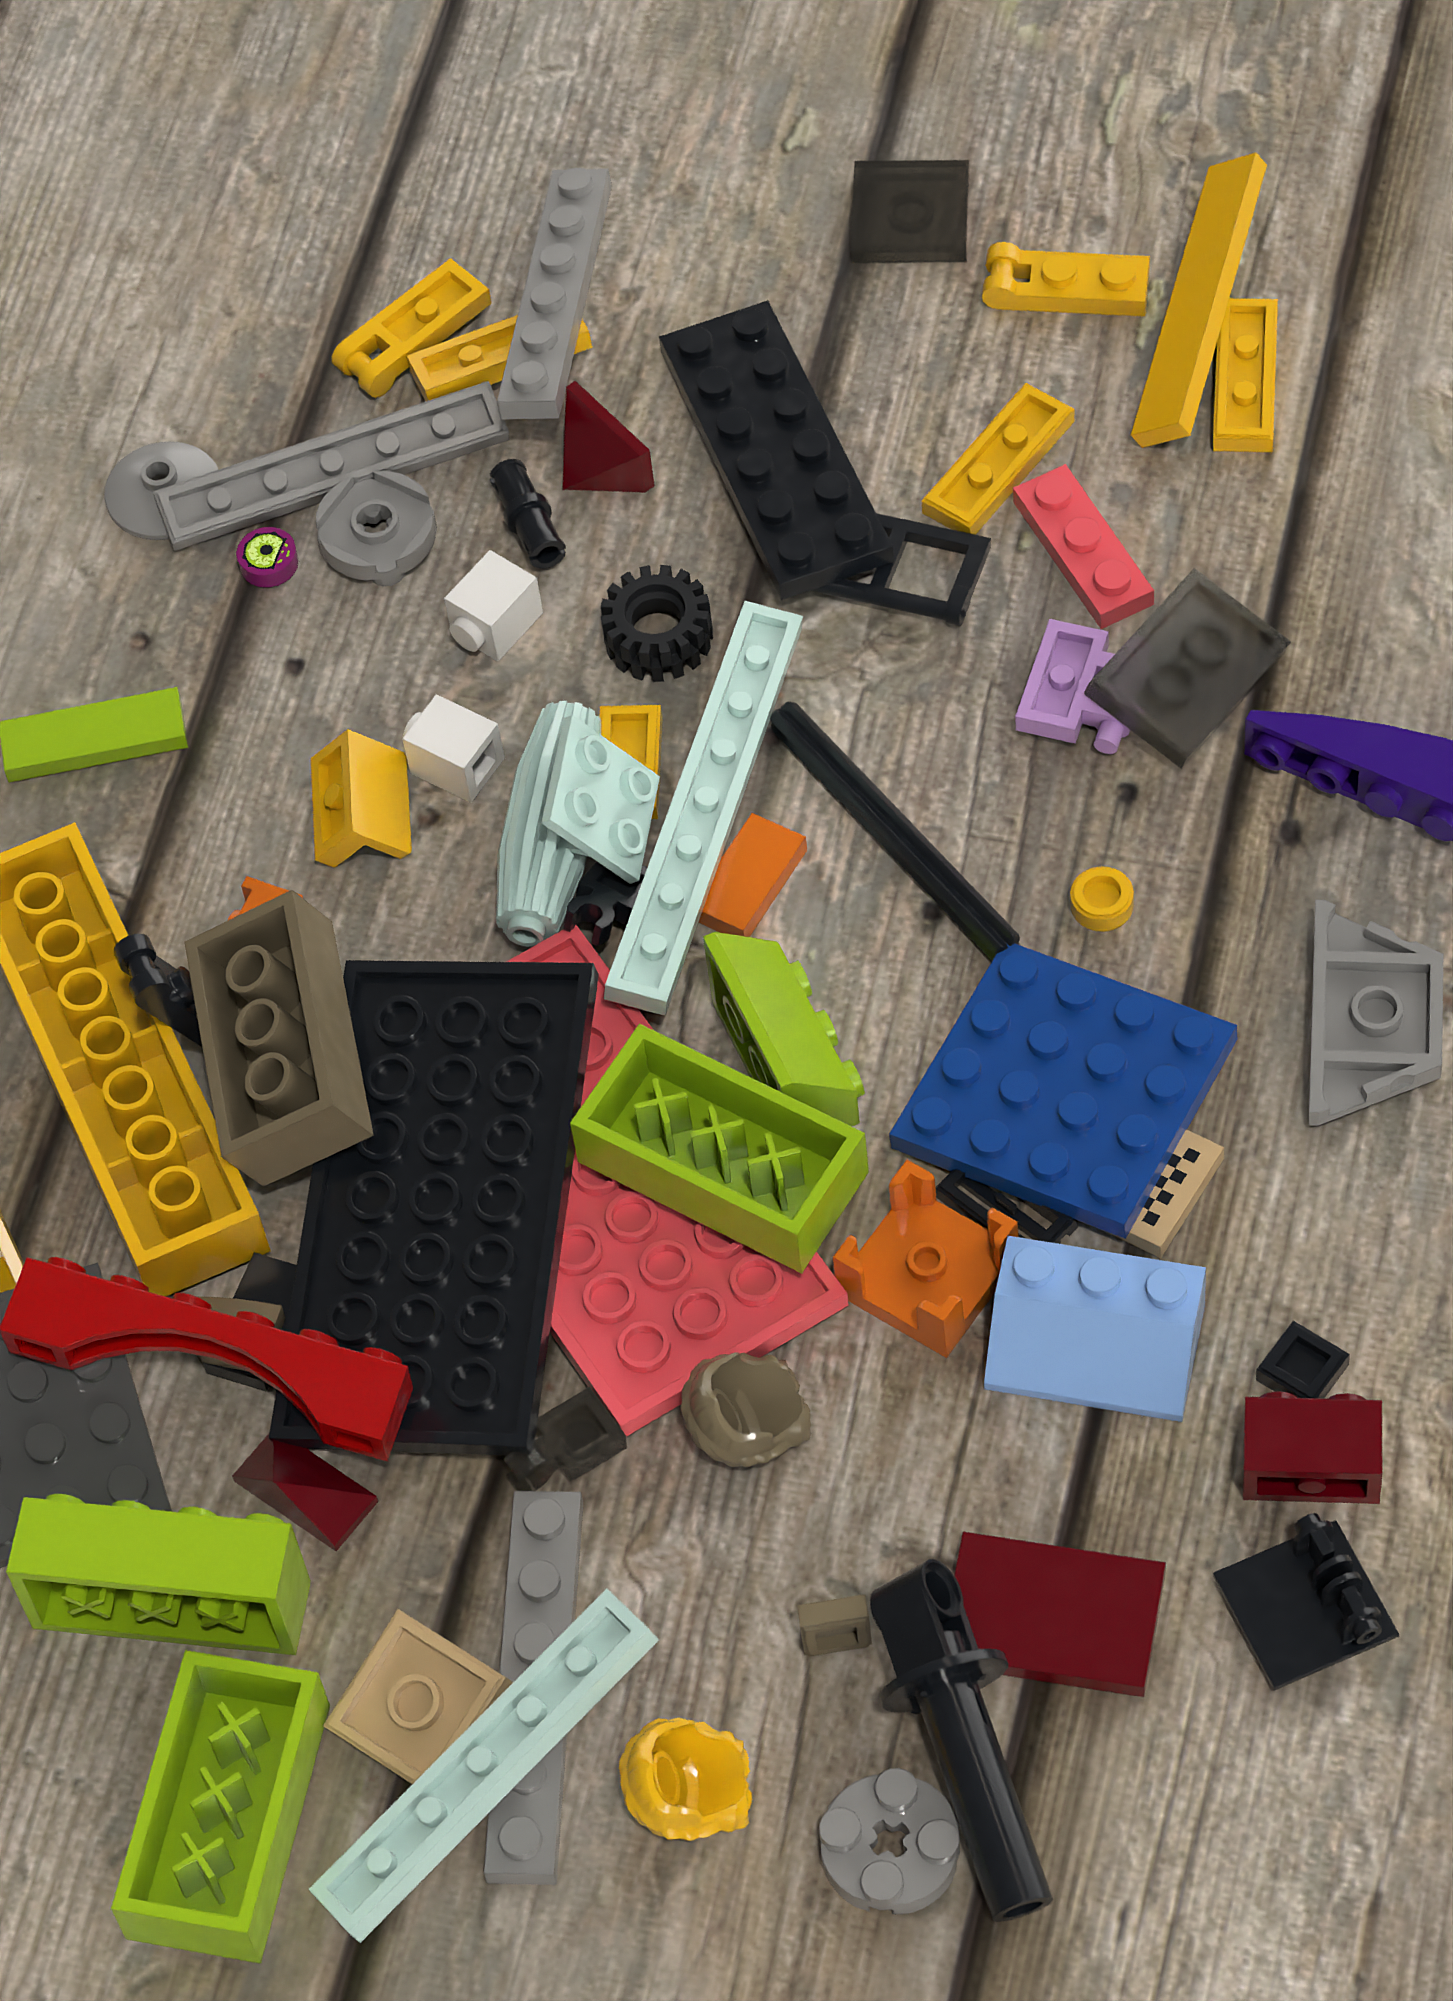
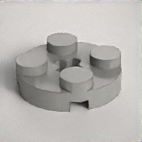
(381, 554)
(894, 1804)

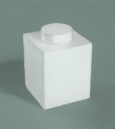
(493, 606)
(452, 747)

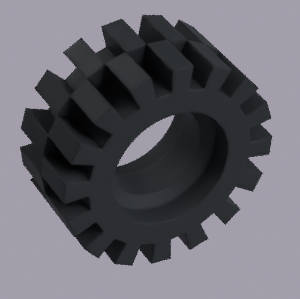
(656, 595)

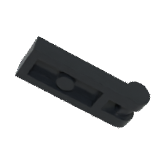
(158, 985)

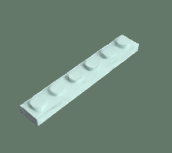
(483, 1765)

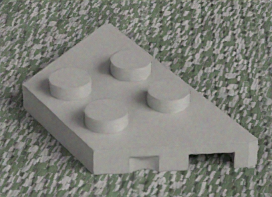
(1371, 1015)

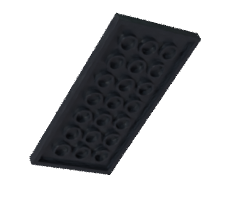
(456, 1208)

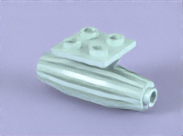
(568, 802)

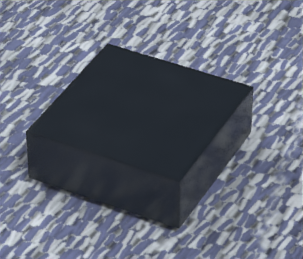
(1302, 1364)

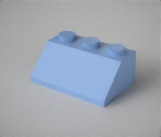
(1095, 1328)

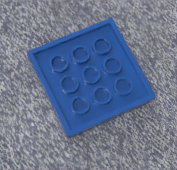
(1064, 1088)

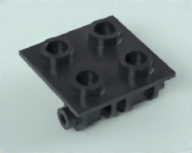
(1305, 1603)

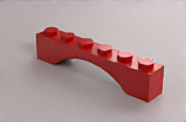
(78, 1319)

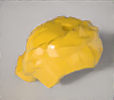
(686, 1779)

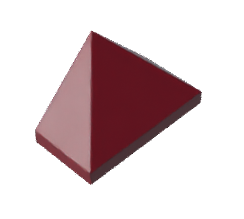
(600, 449)
(306, 1490)

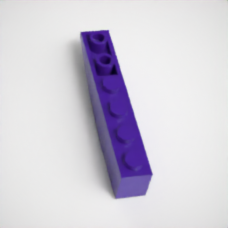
(1370, 762)

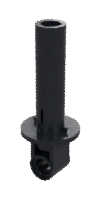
(942, 1678)

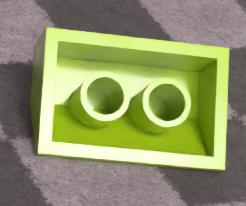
(776, 1027)

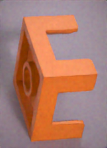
(925, 1263)

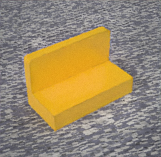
(359, 799)

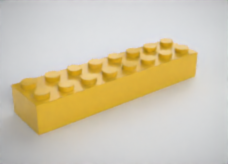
(119, 1071)

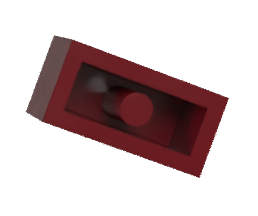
(1312, 1449)

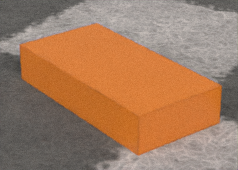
(751, 875)

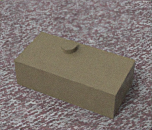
(277, 1039)

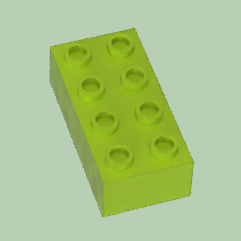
(720, 1147)
(159, 1574)
(221, 1806)

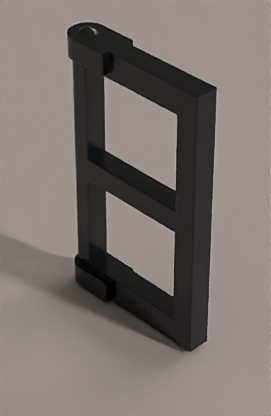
(899, 533)

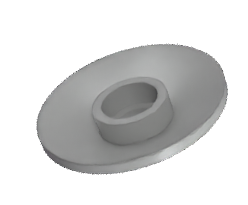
(135, 477)

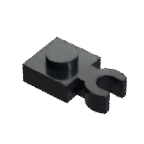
(601, 900)

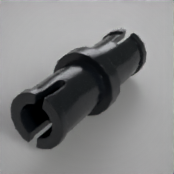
(527, 513)

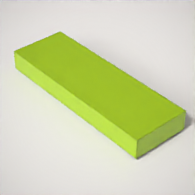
(93, 734)

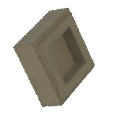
(834, 1625)

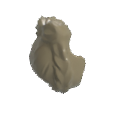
(744, 1408)

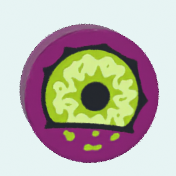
(267, 557)

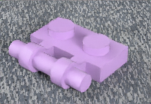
(1055, 690)

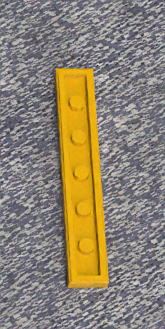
(1199, 301)

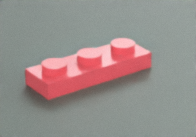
(1083, 546)

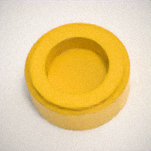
(1102, 898)

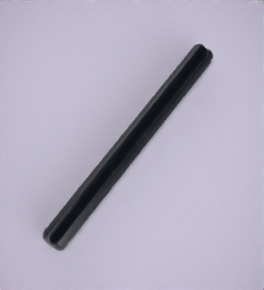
(893, 830)

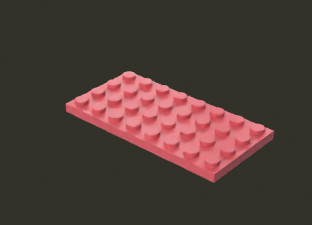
(648, 1287)

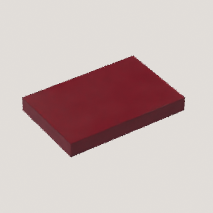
(1062, 1611)

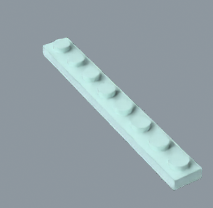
(703, 809)

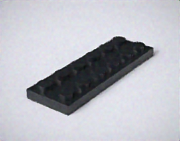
(776, 450)

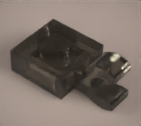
(571, 1437)

